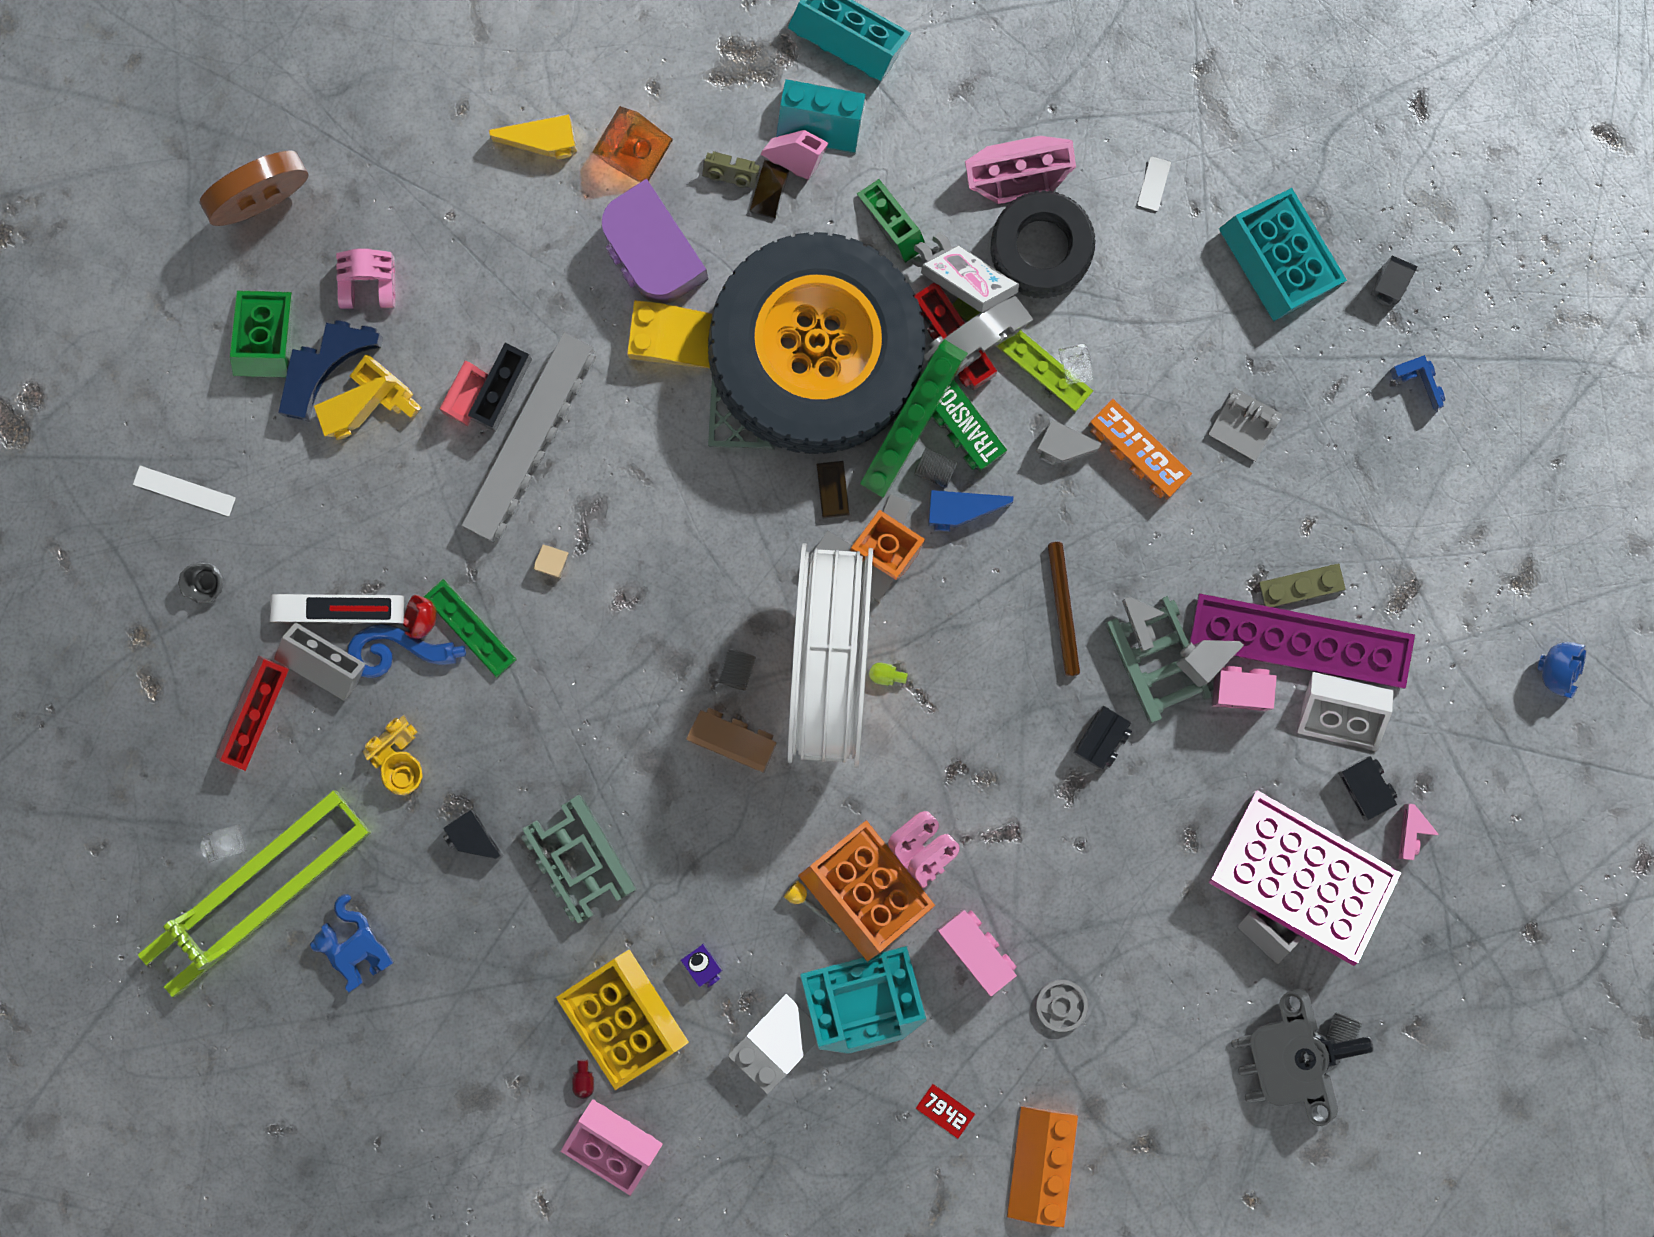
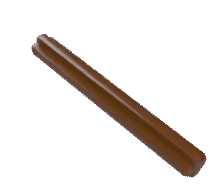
(1063, 608)

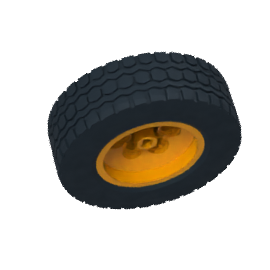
(822, 281)

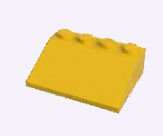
(622, 1019)

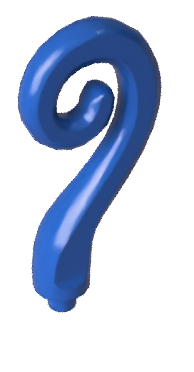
(432, 653)

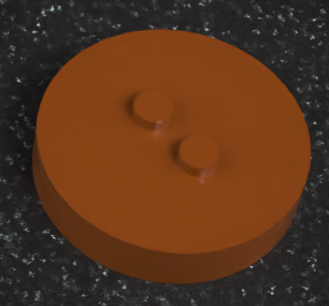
(253, 188)

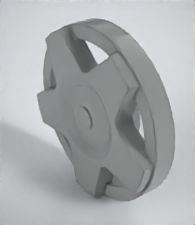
(1062, 1005)

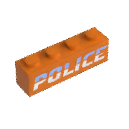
(1139, 449)

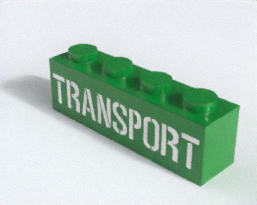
(968, 429)

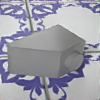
(1065, 444)
(1206, 659)

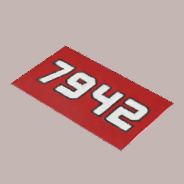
(945, 1111)

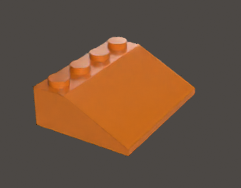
(866, 890)

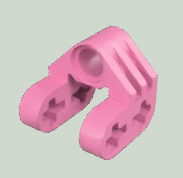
(365, 265)
(922, 861)

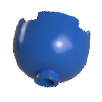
(1562, 667)

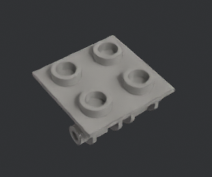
(1245, 424)

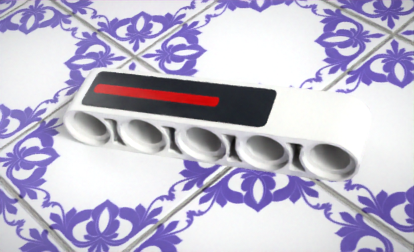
(336, 609)

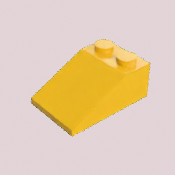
(669, 334)

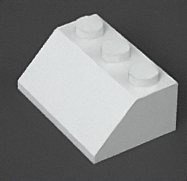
(1345, 711)

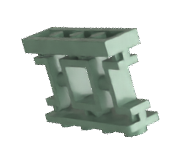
(596, 849)

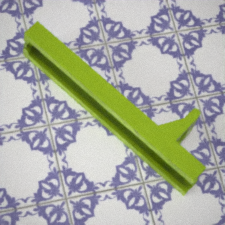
(203, 960)

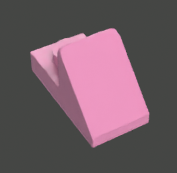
(1413, 823)

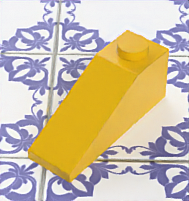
(544, 136)
(350, 409)

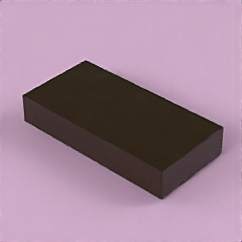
(833, 489)

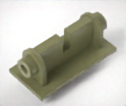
(718, 168)

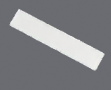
(184, 491)

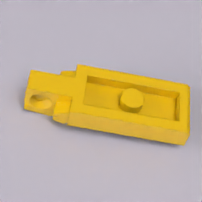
(398, 397)

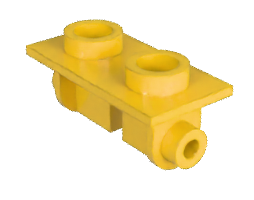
(396, 733)

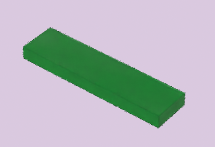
(470, 628)

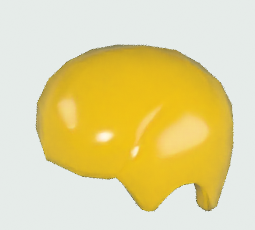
(401, 773)

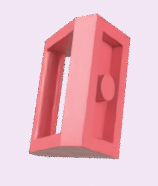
(463, 393)

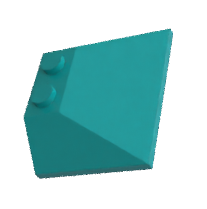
(864, 1002)

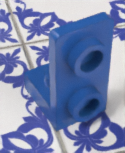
(1408, 371)

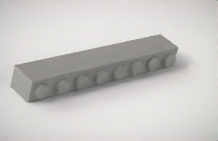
(529, 437)

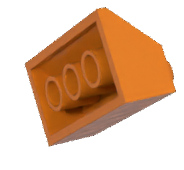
(1042, 1166)

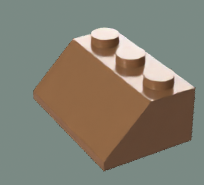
(732, 740)

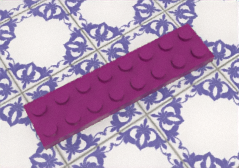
(1306, 640)

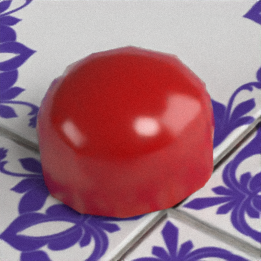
(419, 617)

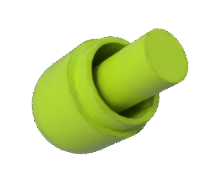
(886, 674)

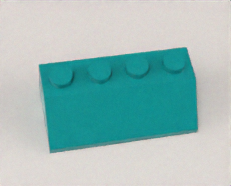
(850, 33)

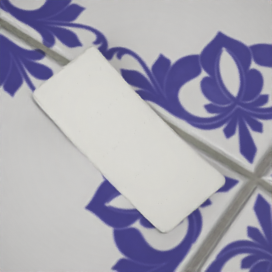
(1154, 183)

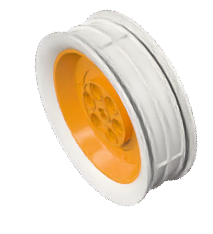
(830, 655)

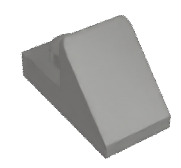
(1138, 614)

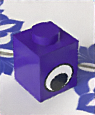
(702, 966)

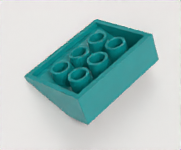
(1282, 254)

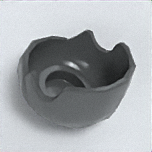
(201, 582)

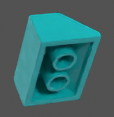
(822, 111)

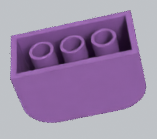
(650, 246)

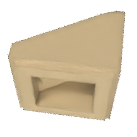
(551, 561)

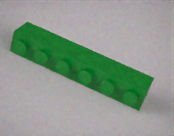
(913, 418)

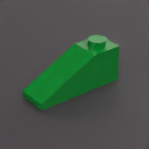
(891, 219)

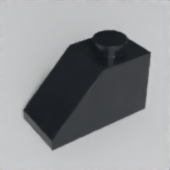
(1393, 281)
(471, 836)

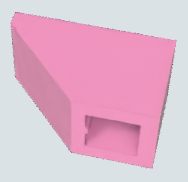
(796, 152)

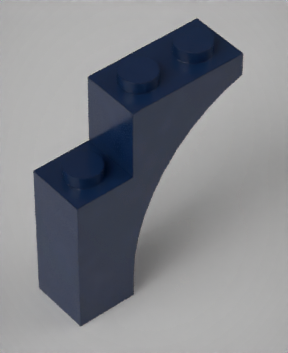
(310, 370)

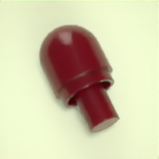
(582, 1080)

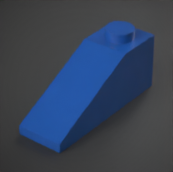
(959, 508)

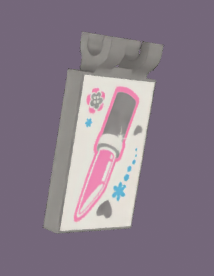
(963, 274)

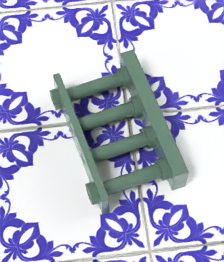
(1142, 681)

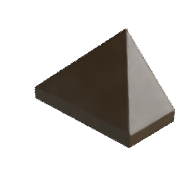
(769, 189)

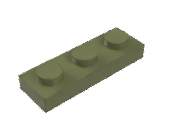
(1302, 586)

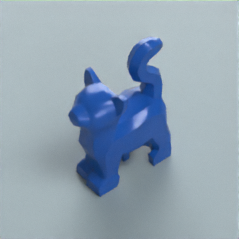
(355, 949)

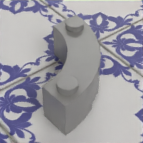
(986, 330)

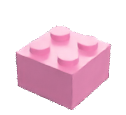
(1244, 690)

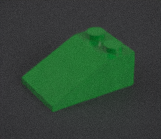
(261, 334)

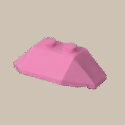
(1020, 167)

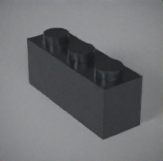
(500, 386)

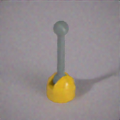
(797, 894)

